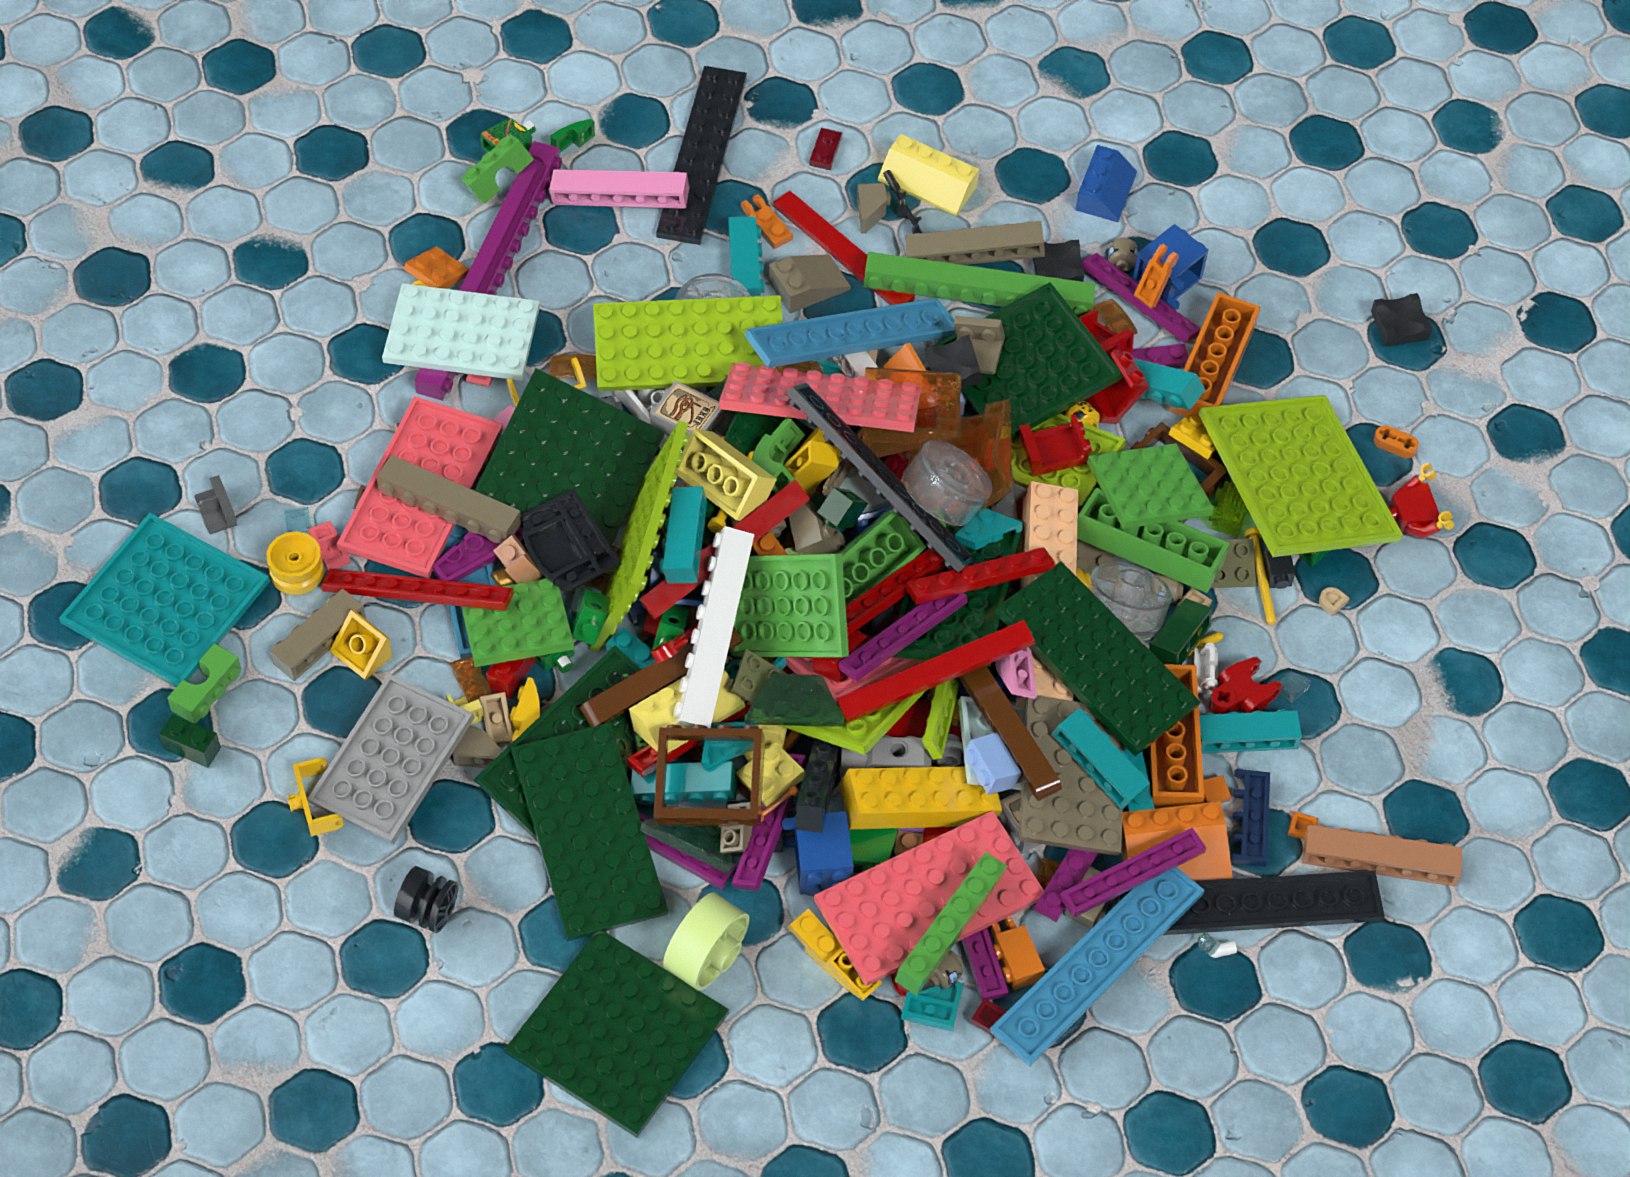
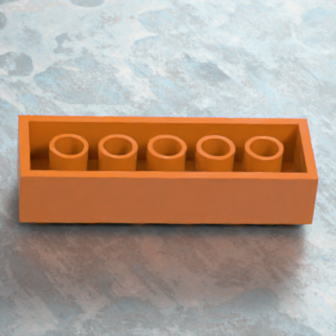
(1220, 349)
(1176, 756)

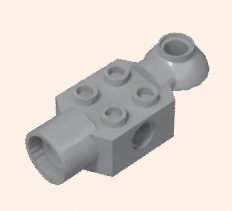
(902, 753)

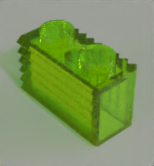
(1230, 510)

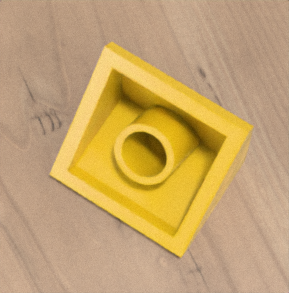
(361, 645)

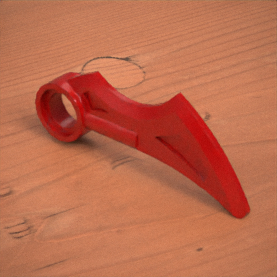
(671, 647)

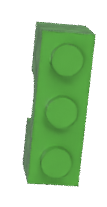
(481, 177)
(195, 700)

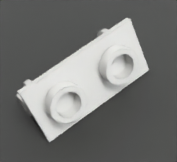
(1207, 668)

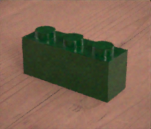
(1181, 632)

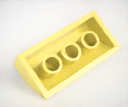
(930, 174)
(725, 474)
(659, 708)

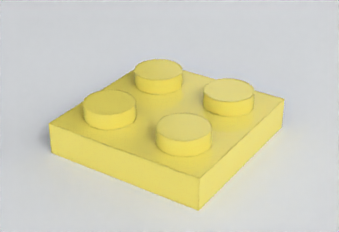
(778, 774)

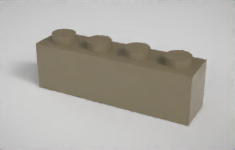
(314, 636)

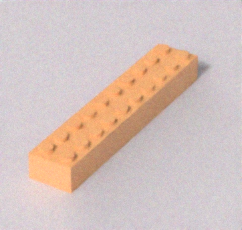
(1050, 523)

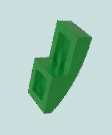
(575, 133)

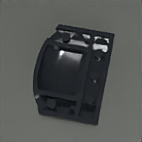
(567, 542)

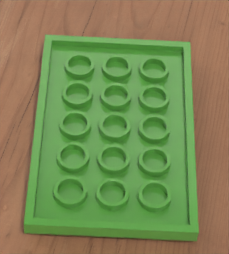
(793, 607)

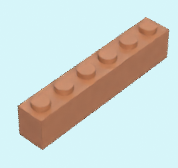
(1384, 854)

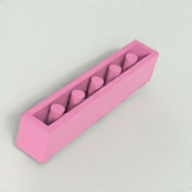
(619, 188)

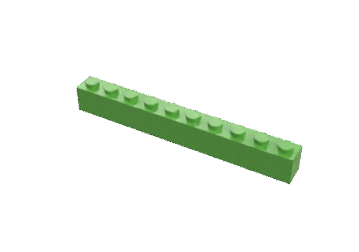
(967, 282)

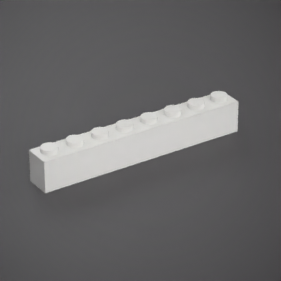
(714, 628)

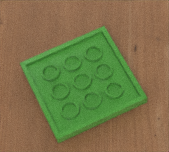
(1150, 486)
(528, 628)

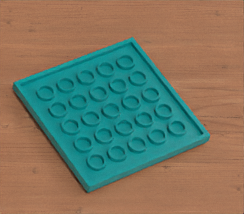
(164, 600)

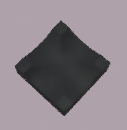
(1060, 261)
(1401, 320)
(956, 358)

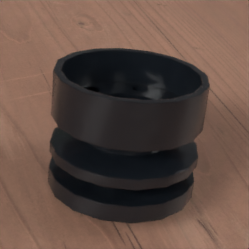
(426, 900)

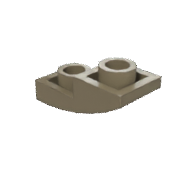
(735, 837)

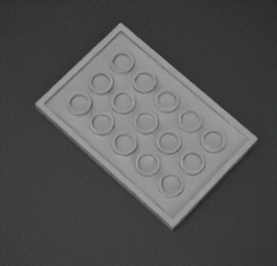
(391, 758)

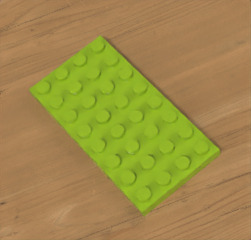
(677, 340)

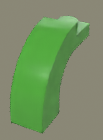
(773, 451)

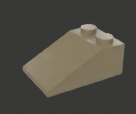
(806, 280)
(812, 534)

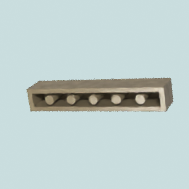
(979, 244)
(448, 500)

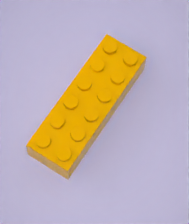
(913, 798)

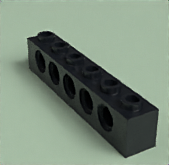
(818, 786)

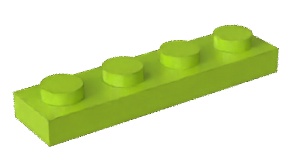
(940, 718)

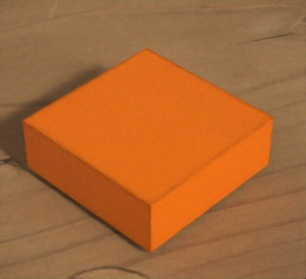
(1216, 790)
(1299, 824)

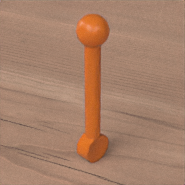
(793, 791)

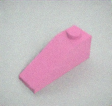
(1018, 673)

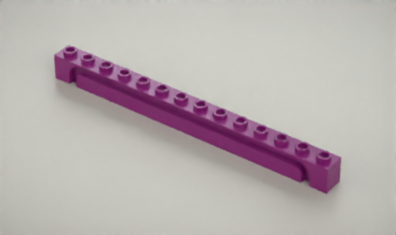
(500, 246)

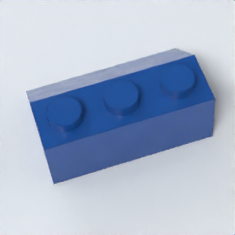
(1106, 184)

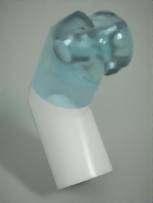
(1215, 948)

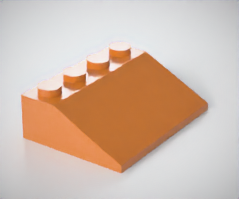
(1153, 826)

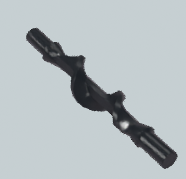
(902, 209)

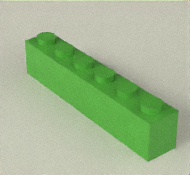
(950, 923)

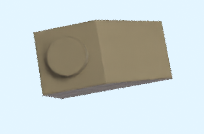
(871, 204)
(475, 749)

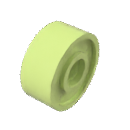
(706, 941)

